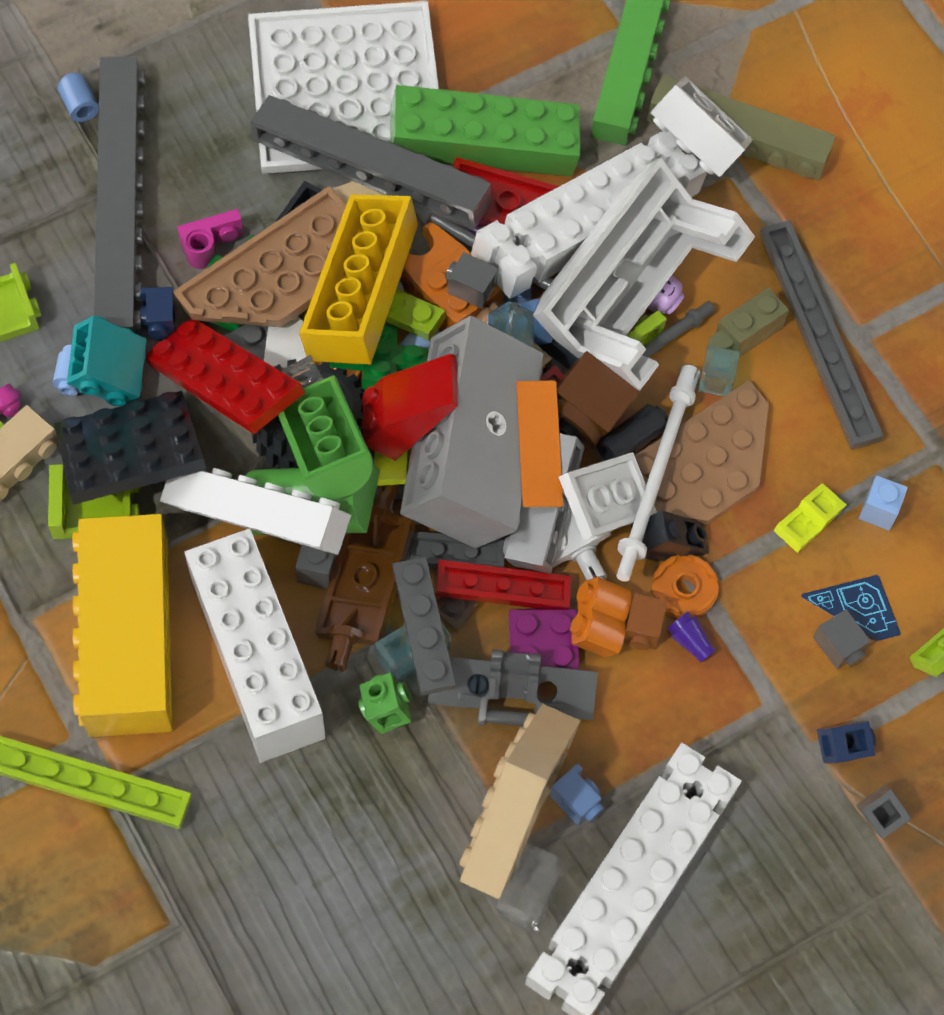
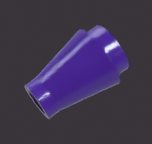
(691, 636)

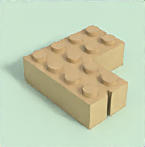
(516, 798)

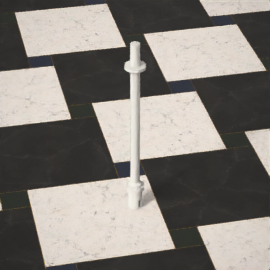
(682, 396)

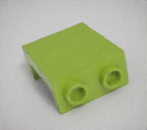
(16, 309)
(64, 515)

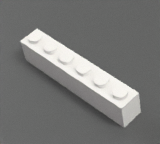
(259, 508)

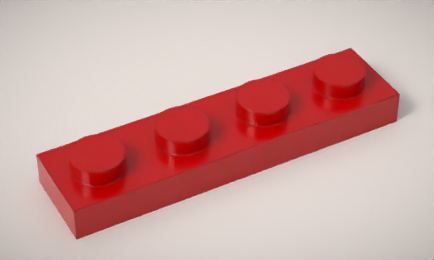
(502, 585)

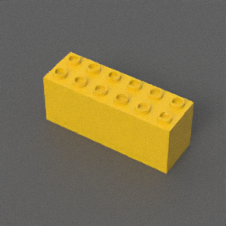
(122, 626)

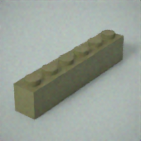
(775, 137)

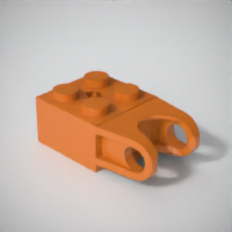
(426, 276)

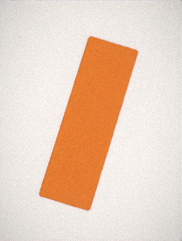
(539, 444)

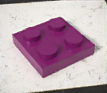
(544, 634)

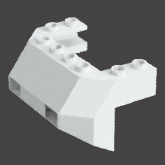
(627, 265)

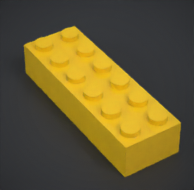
(359, 279)

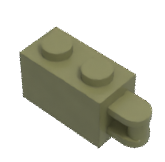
(750, 323)

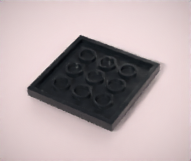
(128, 447)

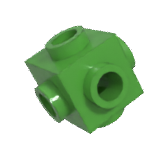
(385, 702)

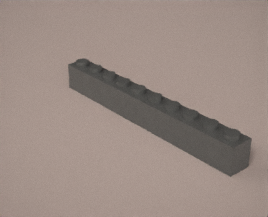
(118, 192)

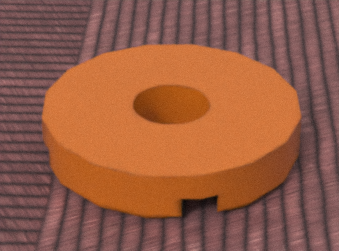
(690, 569)

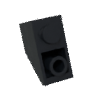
(672, 536)

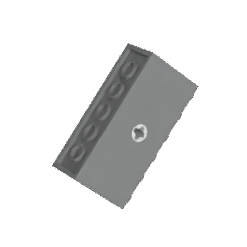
(468, 465)

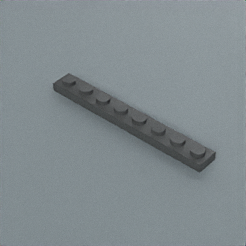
(821, 335)

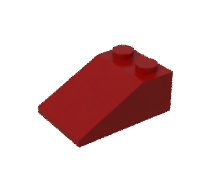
(408, 405)

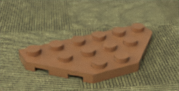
(270, 274)
(713, 458)

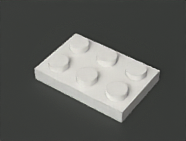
(605, 495)

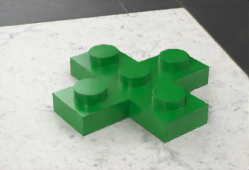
(387, 358)

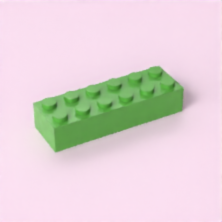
(487, 129)

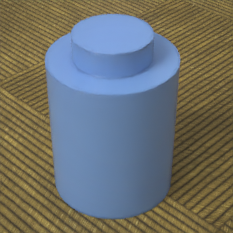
(78, 97)

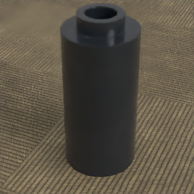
(633, 432)

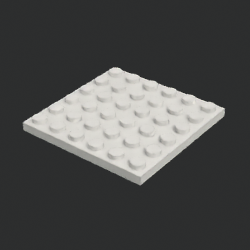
(340, 64)

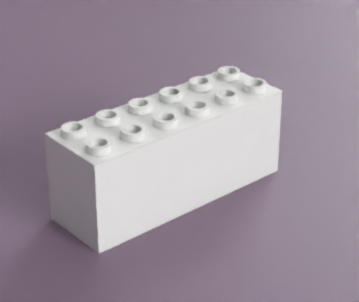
(255, 645)

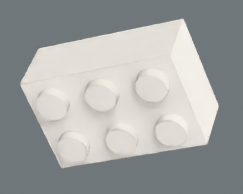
(701, 127)

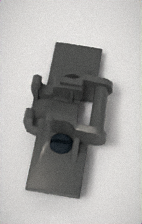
(517, 677)

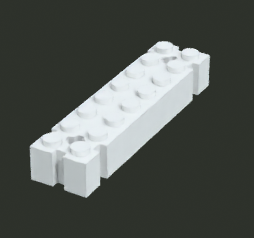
(551, 228)
(633, 882)

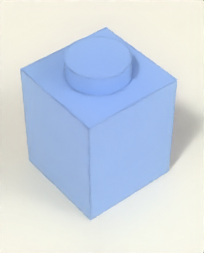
(883, 503)

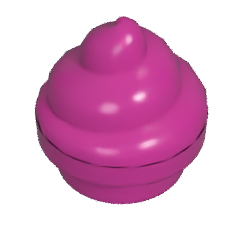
(9, 400)

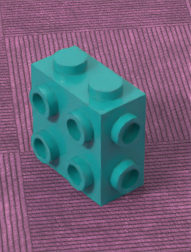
(106, 361)

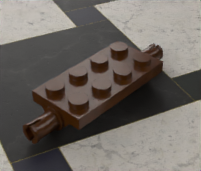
(364, 581)

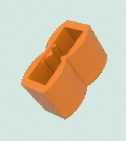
(600, 617)

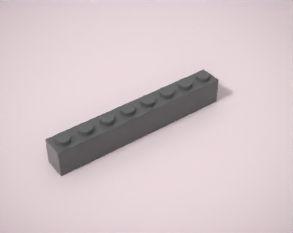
(371, 161)

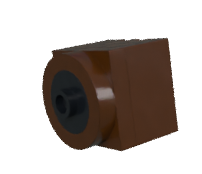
(591, 400)

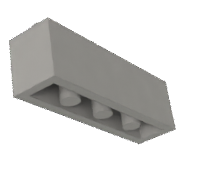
(541, 528)

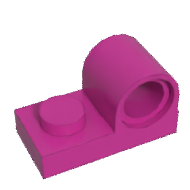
(206, 233)

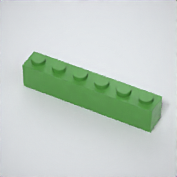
(628, 70)

